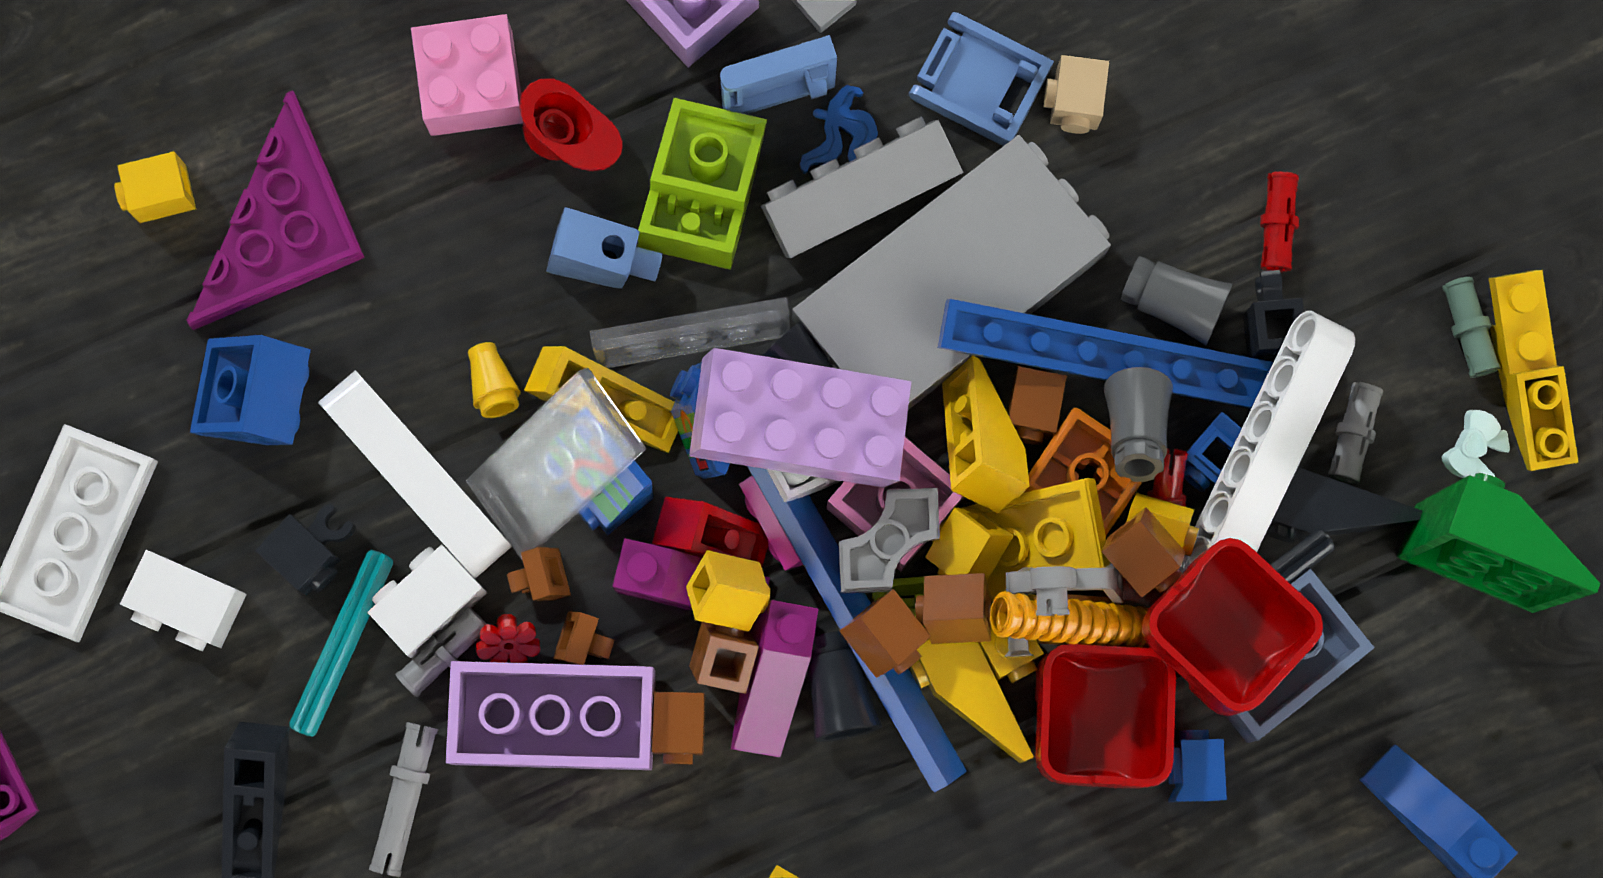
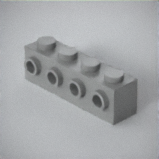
(861, 188)

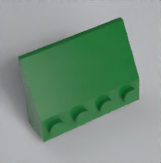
(1495, 545)

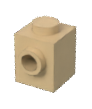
(1077, 93)

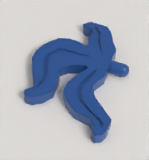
(839, 116)

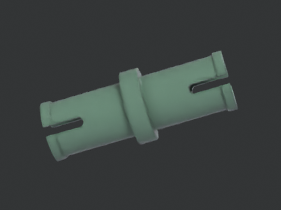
(1471, 327)

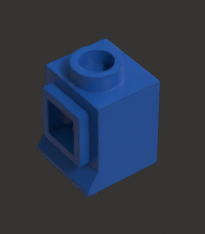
(1198, 469)
(1198, 768)

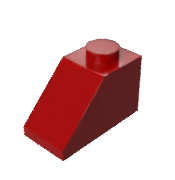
(700, 527)

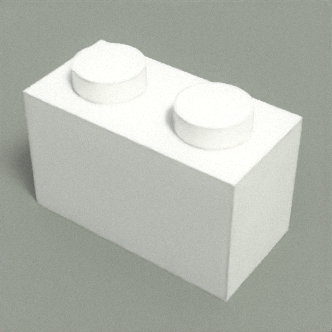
(183, 600)
(425, 600)

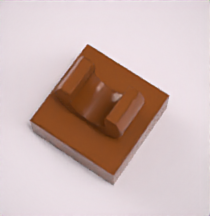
(542, 575)
(579, 640)

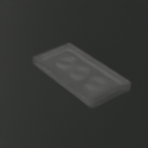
(690, 333)
(556, 463)

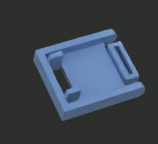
(974, 75)
(779, 77)

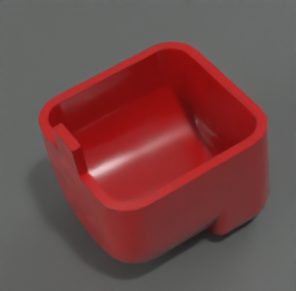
(1232, 627)
(1105, 716)

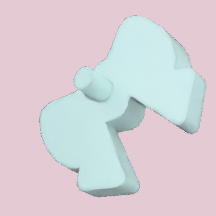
(1479, 432)

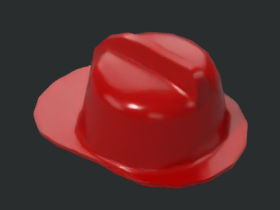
(567, 127)

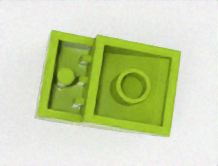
(701, 183)

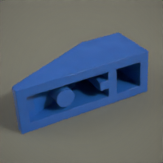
(1438, 817)

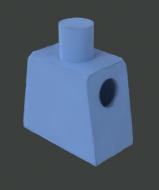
(580, 248)

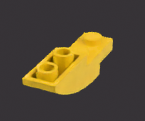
(1529, 373)

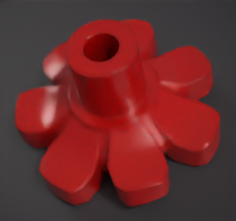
(508, 641)

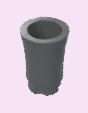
(1177, 297)
(1138, 421)

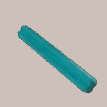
(341, 644)

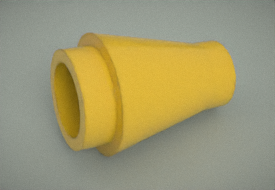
(492, 383)

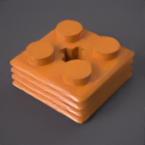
(1078, 444)

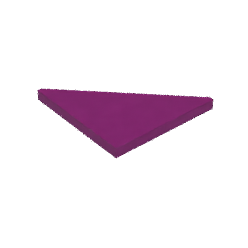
(283, 227)

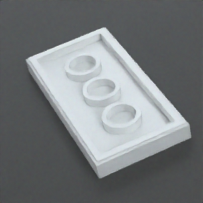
(72, 532)

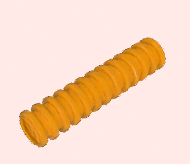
(1087, 624)

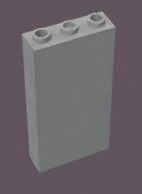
(991, 239)

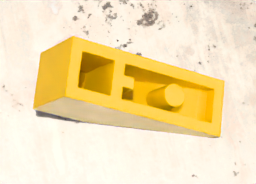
(642, 408)
(982, 442)
(965, 683)

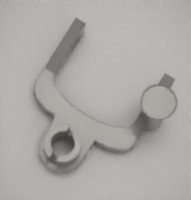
(1051, 591)

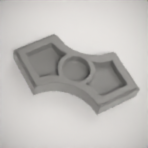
(871, 558)

